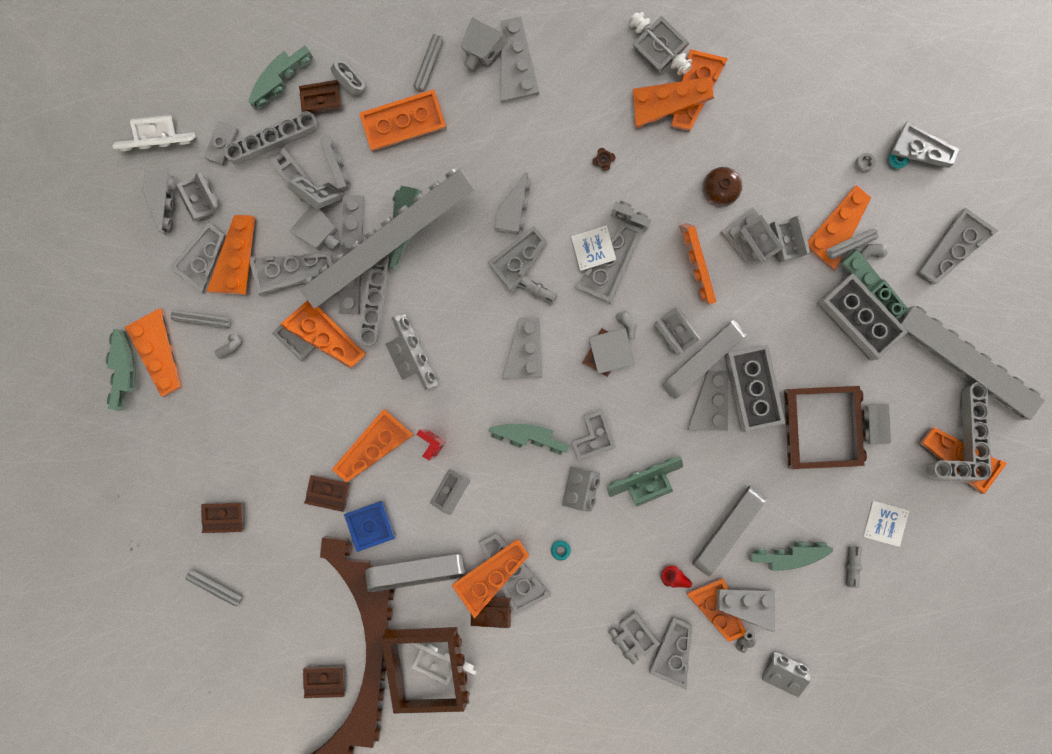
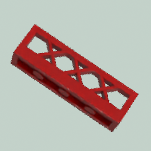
(435, 442)

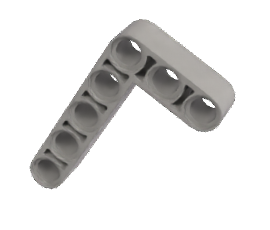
(970, 441)

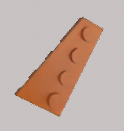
(233, 262)
(321, 332)
(153, 347)
(950, 449)
(489, 577)

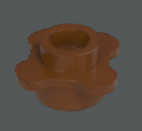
(602, 153)

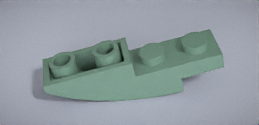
(281, 68)
(858, 265)
(122, 361)
(521, 433)
(798, 555)

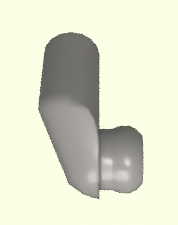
(874, 249)
(227, 349)

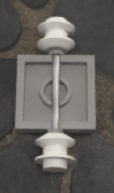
(660, 43)

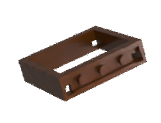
(792, 436)
(394, 674)

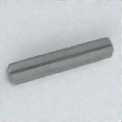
(428, 62)
(852, 243)
(202, 319)
(213, 588)

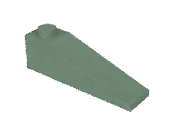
(401, 197)

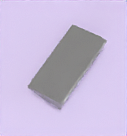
(449, 492)

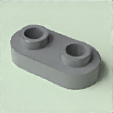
(347, 77)

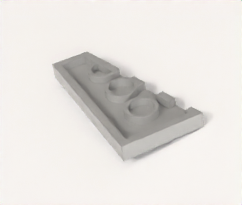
(516, 64)
(522, 585)

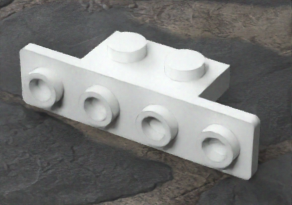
(152, 132)
(436, 665)

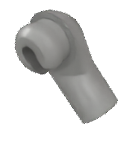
(629, 322)
(745, 642)

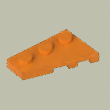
(705, 599)

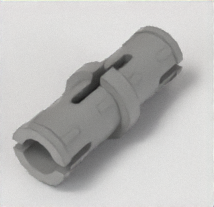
(538, 290)
(854, 567)

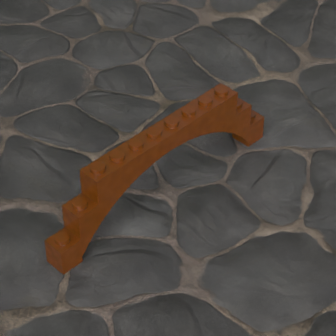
(375, 611)

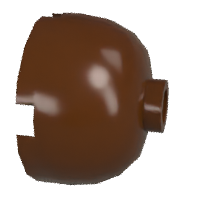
(722, 186)

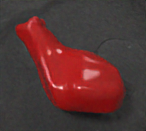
(675, 578)

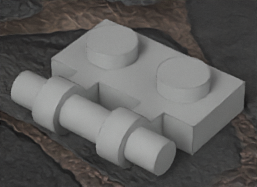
(639, 634)

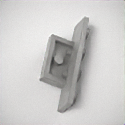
(408, 354)

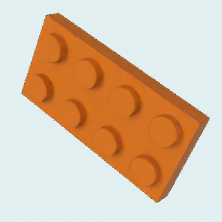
(402, 120)

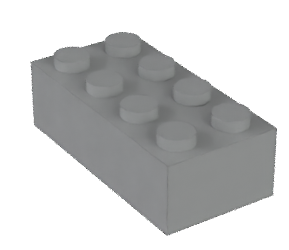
(862, 317)
(754, 388)

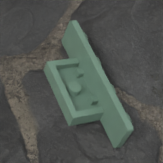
(647, 484)

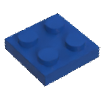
(369, 526)

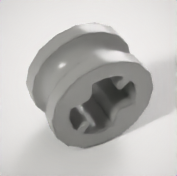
(859, 161)

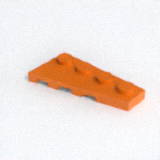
(703, 66)
(666, 99)
(839, 225)
(698, 262)
(375, 442)

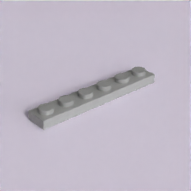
(351, 232)

